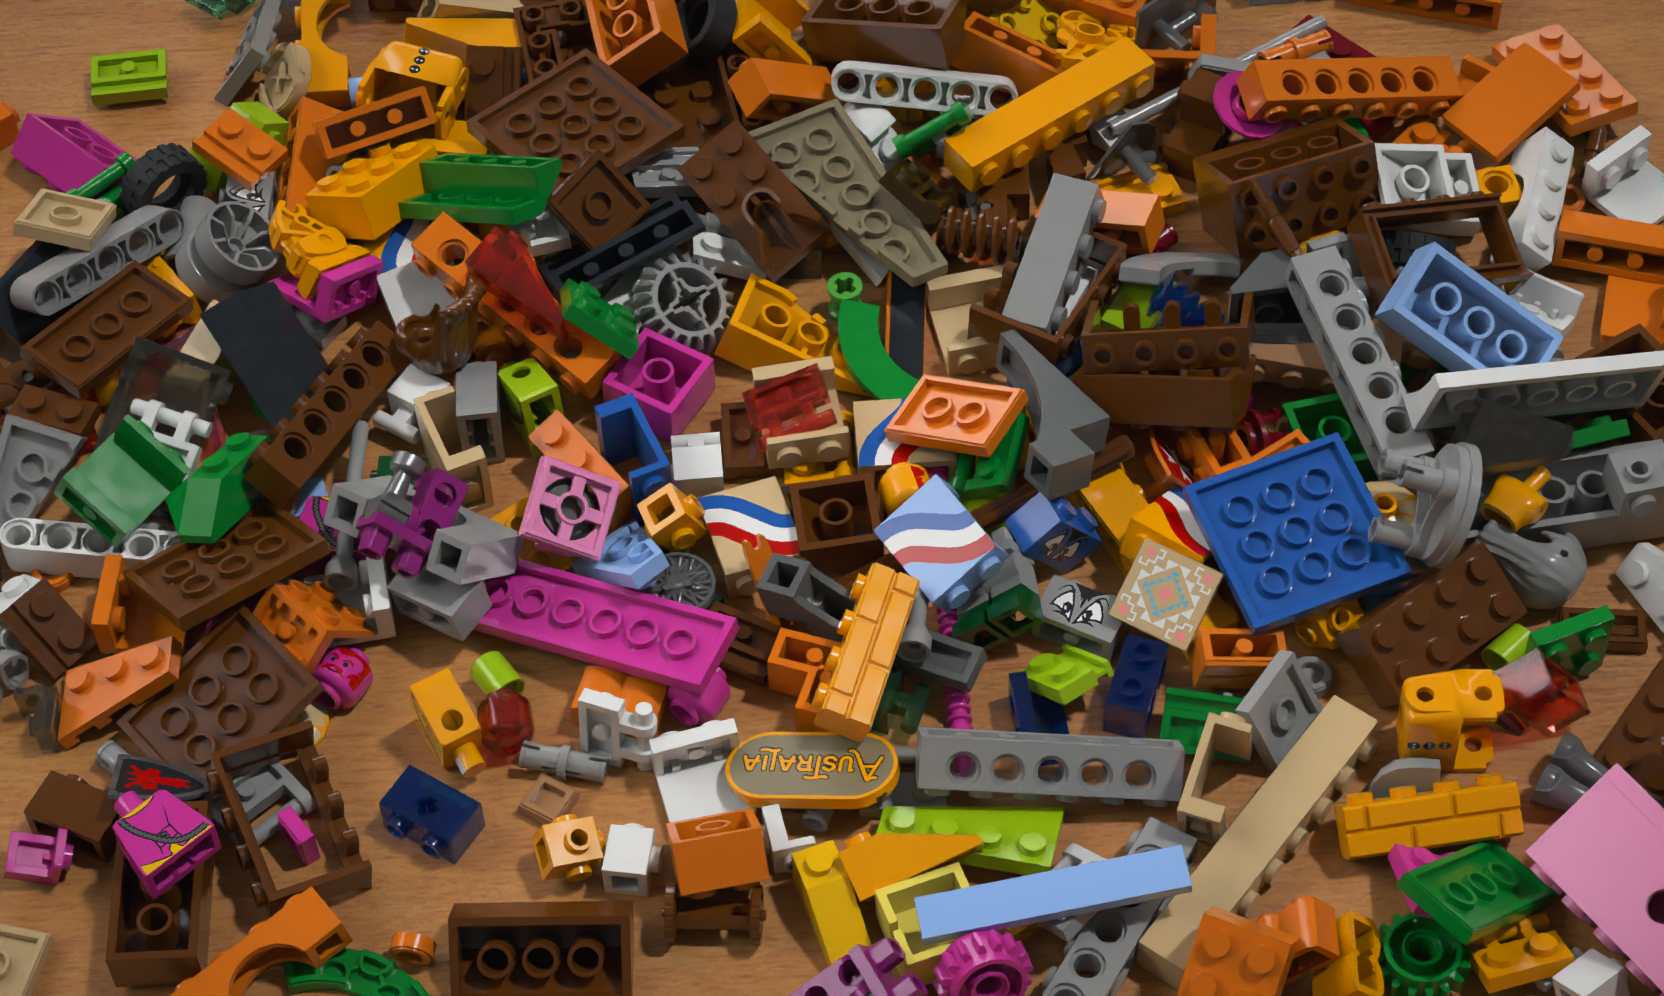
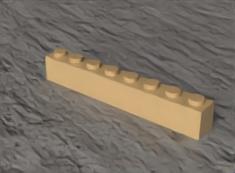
(1264, 834)

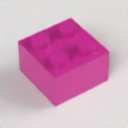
(665, 380)

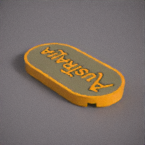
(812, 770)

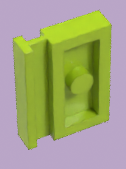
(129, 77)
(1067, 674)

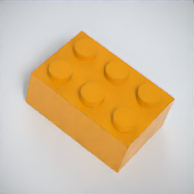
(367, 190)

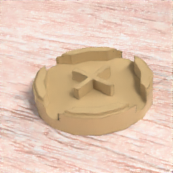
(286, 78)

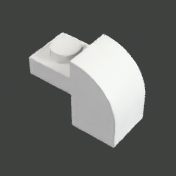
(875, 126)

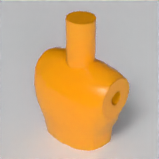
(1516, 502)

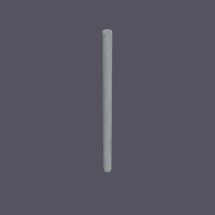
(1169, 99)

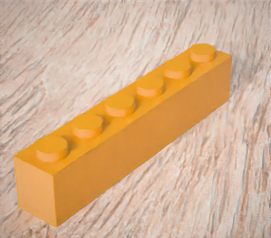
(1049, 114)

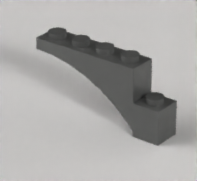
(1064, 419)
(805, 595)

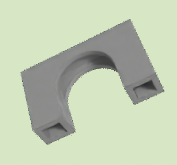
(463, 553)

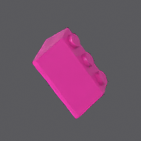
(64, 151)

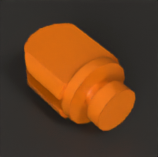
(491, 345)

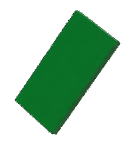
(1476, 890)

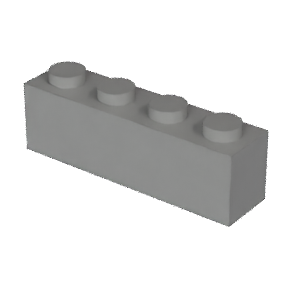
(1055, 253)

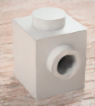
(631, 859)

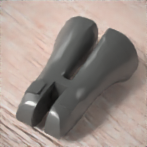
(1569, 775)

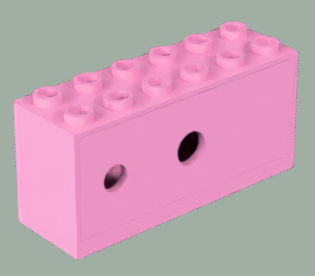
(1612, 869)

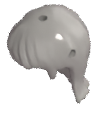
(1538, 572)

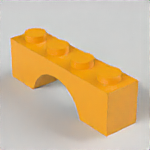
(329, 69)

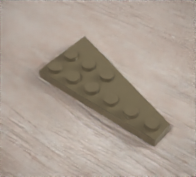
(840, 178)

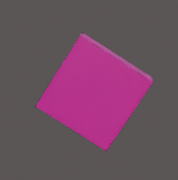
(298, 836)

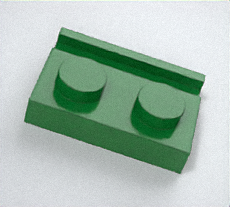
(1187, 713)

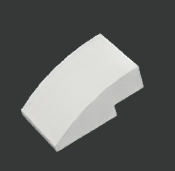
(1424, 173)

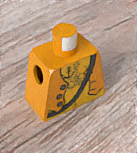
(447, 723)

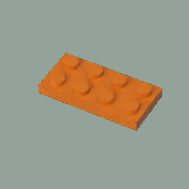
(1601, 95)

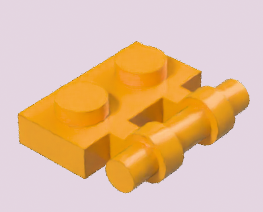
(1522, 960)

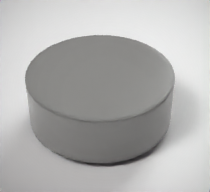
(1317, 673)

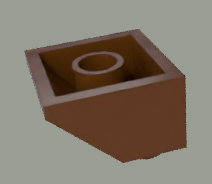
(837, 521)

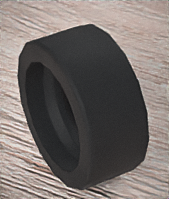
(717, 28)

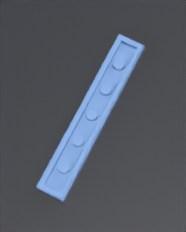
(1053, 894)

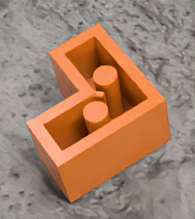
(797, 669)

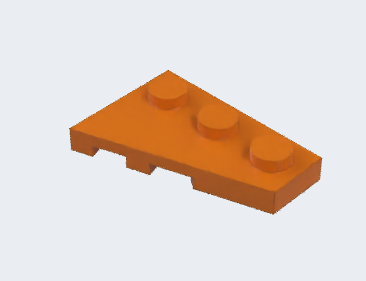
(110, 683)

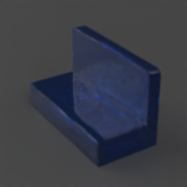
(1034, 712)

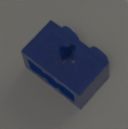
(431, 815)

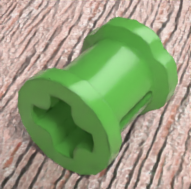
(843, 286)

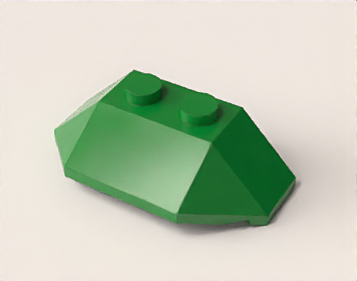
(216, 492)

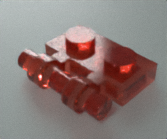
(787, 398)

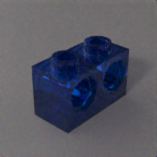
(1135, 687)

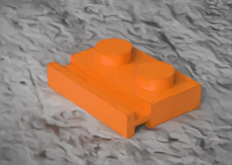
(240, 149)

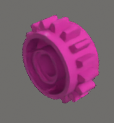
(983, 966)

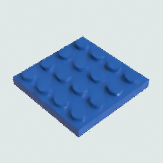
(1294, 533)

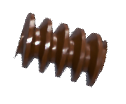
(979, 236)

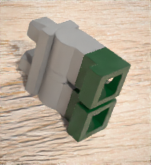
(997, 600)

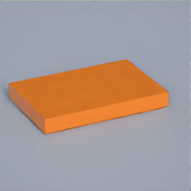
(1511, 102)
(956, 415)

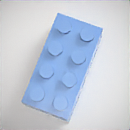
(1463, 316)

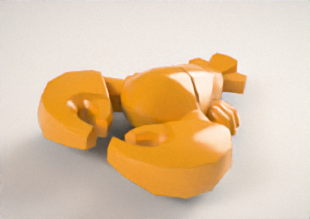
(1086, 36)

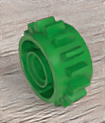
(1424, 937)

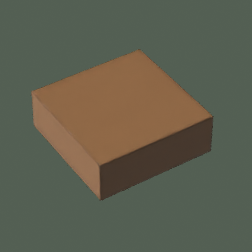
(548, 800)

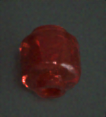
(505, 721)

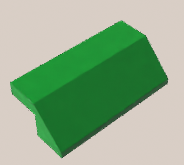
(483, 188)

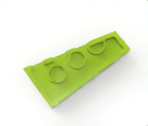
(1015, 837)

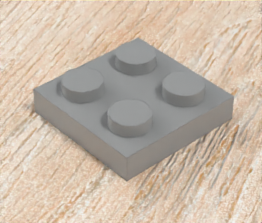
(1279, 708)

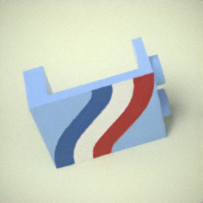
(941, 544)

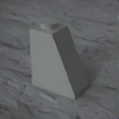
(480, 409)

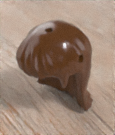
(445, 336)

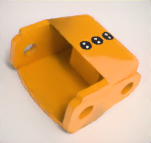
(408, 66)
(1447, 711)

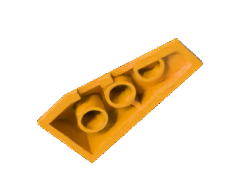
(775, 330)

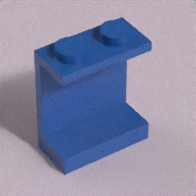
(626, 435)

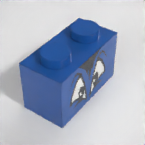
(1054, 531)

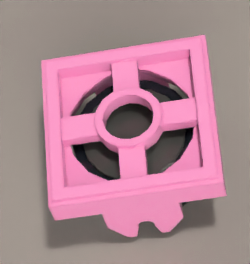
(565, 510)

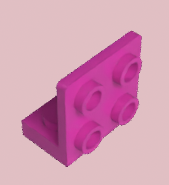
(338, 290)

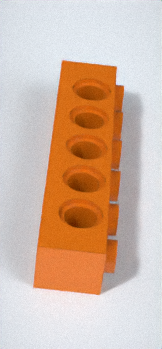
(1348, 88)
(448, 240)

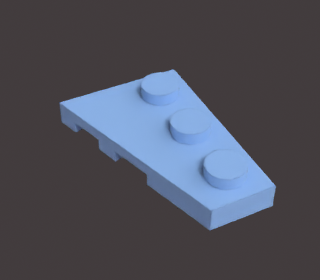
(626, 559)

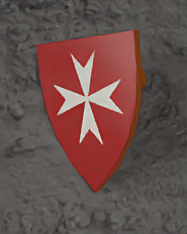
(1165, 466)

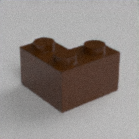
(1197, 126)

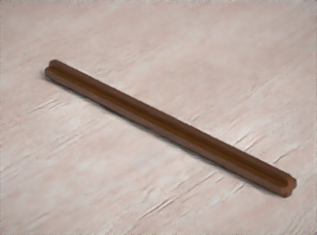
(1003, 507)

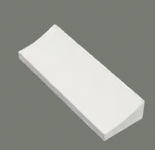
(1539, 388)

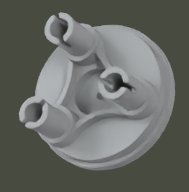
(1445, 506)

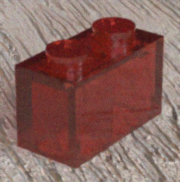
(1542, 693)

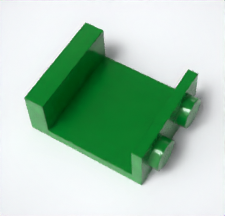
(122, 481)

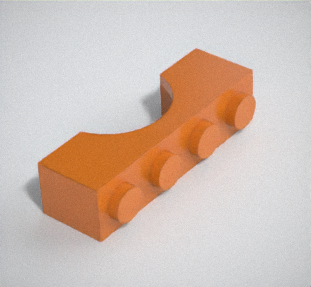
(297, 933)

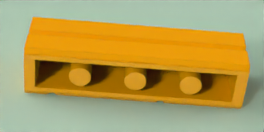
(866, 652)
(1429, 818)

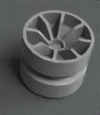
(226, 252)

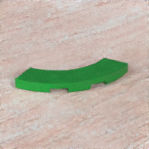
(866, 355)
(353, 974)

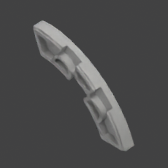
(1154, 267)

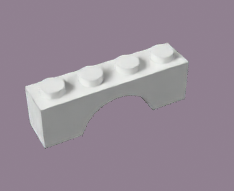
(1543, 170)

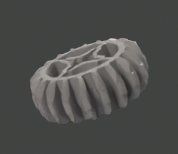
(681, 284)

